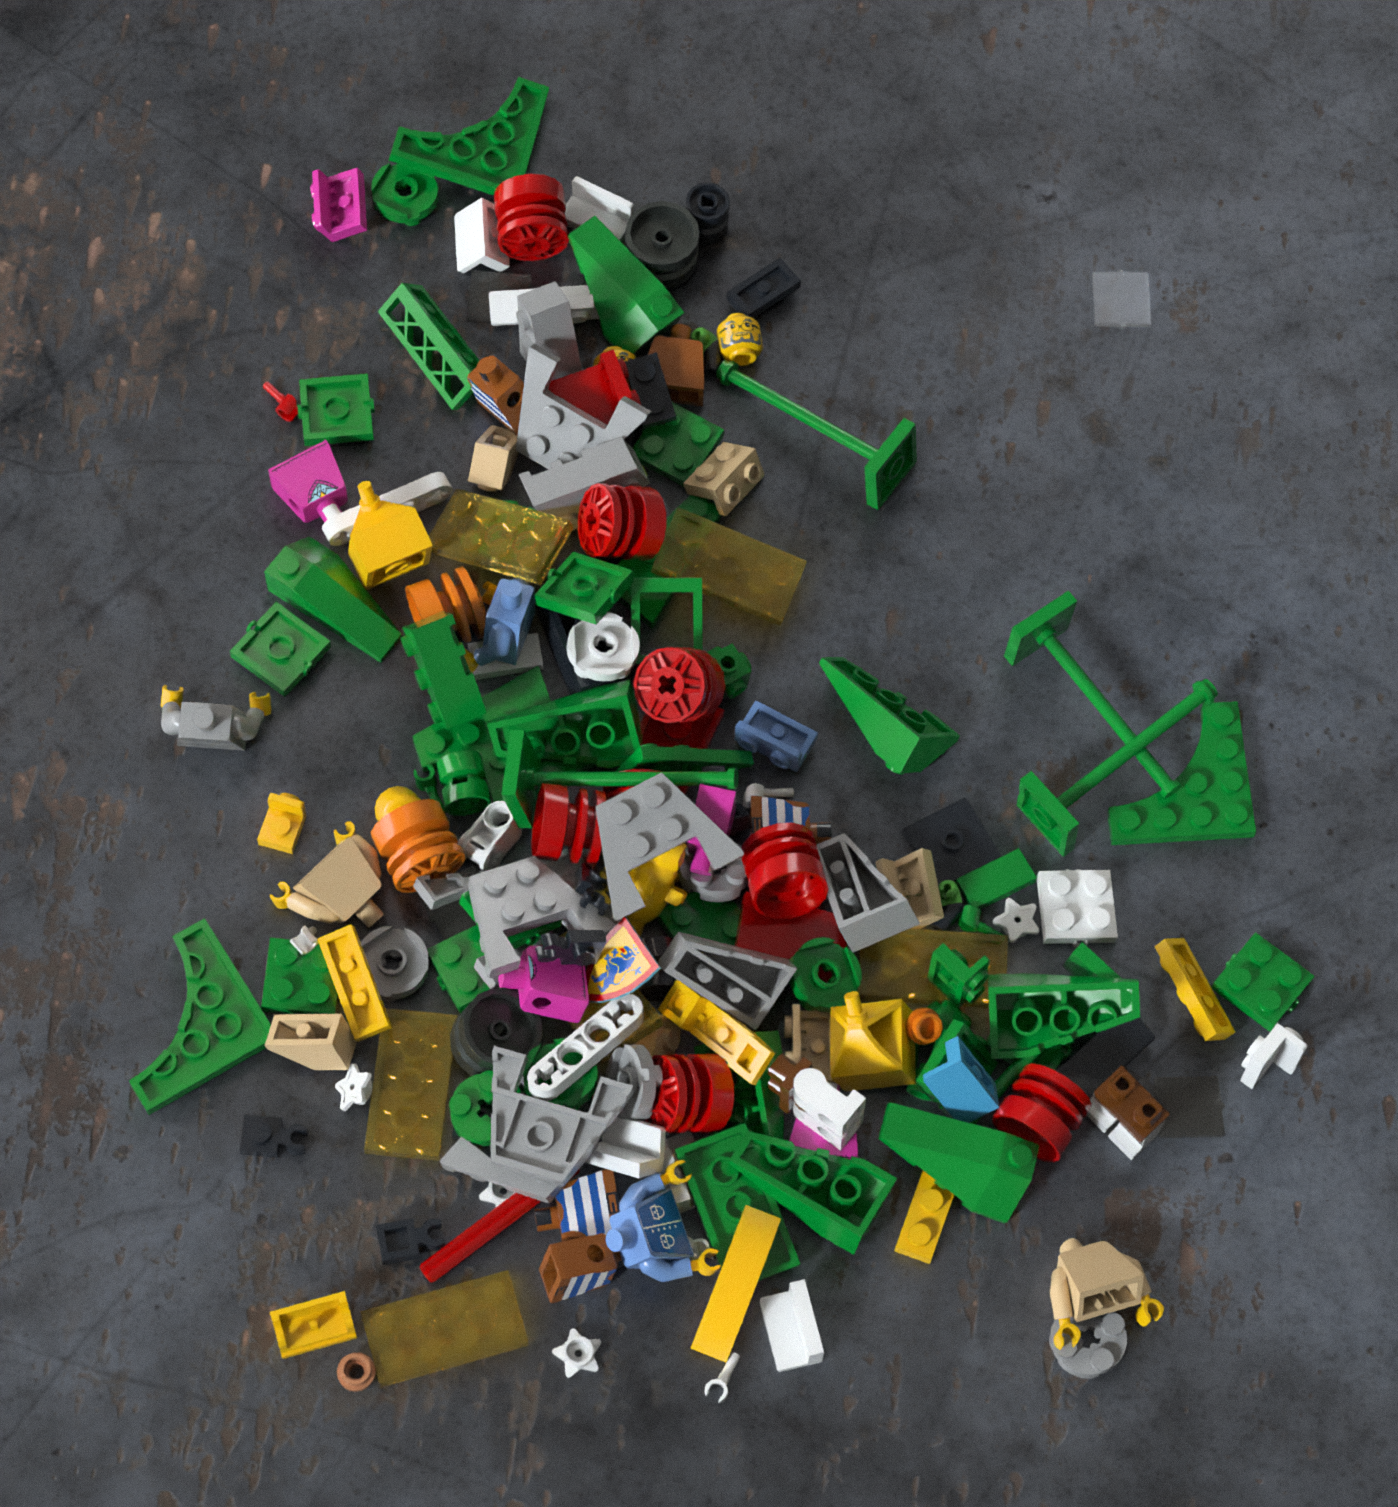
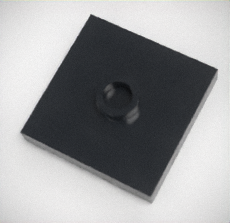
(955, 840)

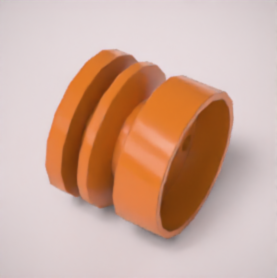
(460, 600)
(417, 843)

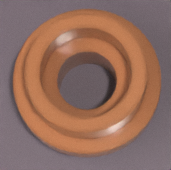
(356, 1360)

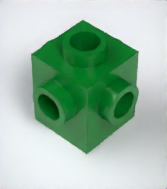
(735, 669)

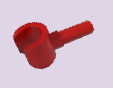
(288, 405)

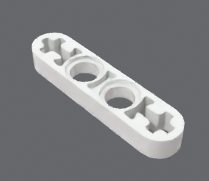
(417, 494)
(581, 1043)

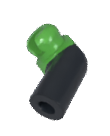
(710, 350)
(951, 905)

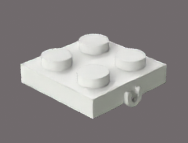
(1076, 907)

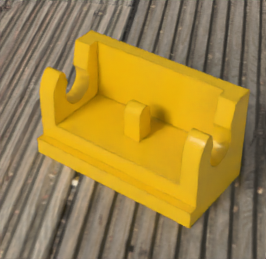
(313, 1325)

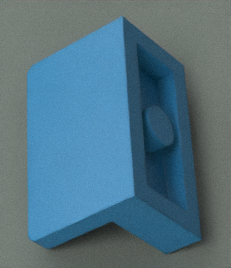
(962, 1084)

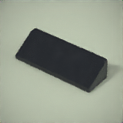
(1105, 1054)

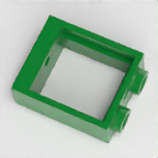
(668, 585)

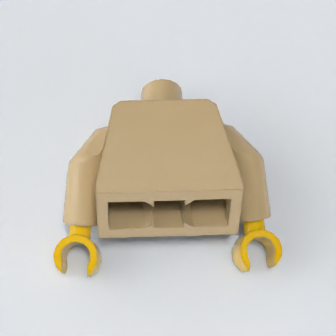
(338, 884)
(1097, 1282)

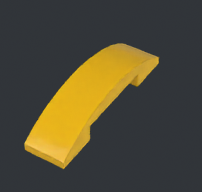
(718, 1030)
(735, 1283)

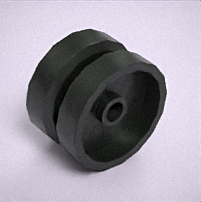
(664, 241)
(492, 1021)

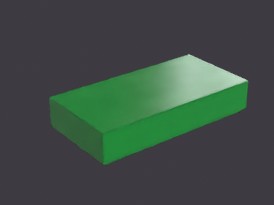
(996, 880)

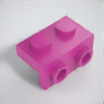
(339, 204)

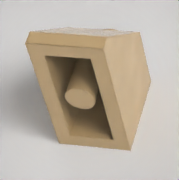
(493, 458)
(312, 1040)

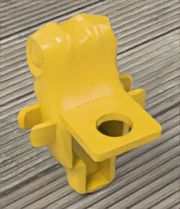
(656, 886)

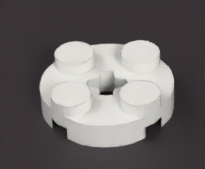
(598, 665)

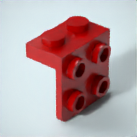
(597, 387)

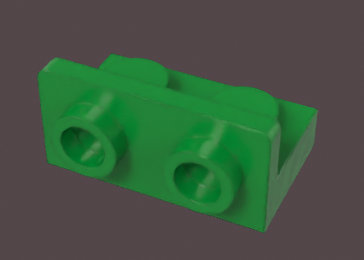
(954, 978)

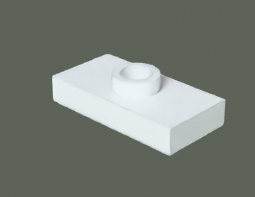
(528, 659)

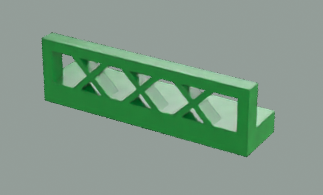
(437, 331)

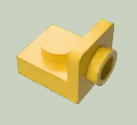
(282, 822)

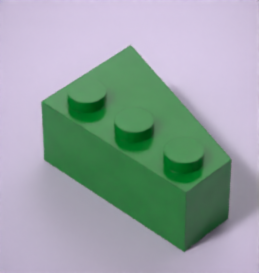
(443, 670)

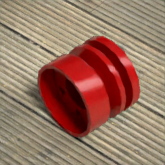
(531, 217)
(621, 522)
(697, 684)
(566, 824)
(784, 871)
(693, 1093)
(1043, 1110)

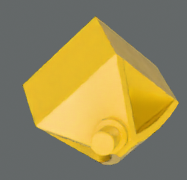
(386, 539)
(871, 1044)

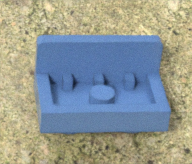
(775, 736)

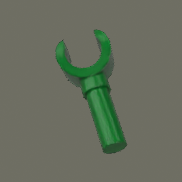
(428, 784)
(970, 921)

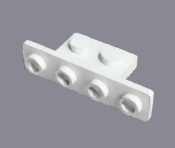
(504, 305)

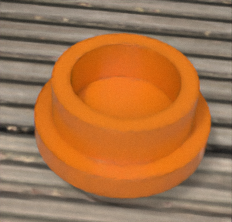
(923, 1026)

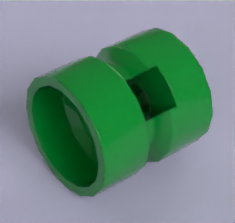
(463, 783)

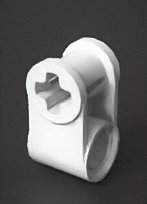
(487, 842)

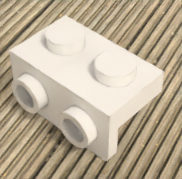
(1281, 1046)

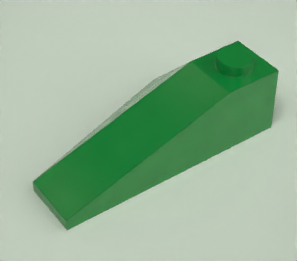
(584, 727)

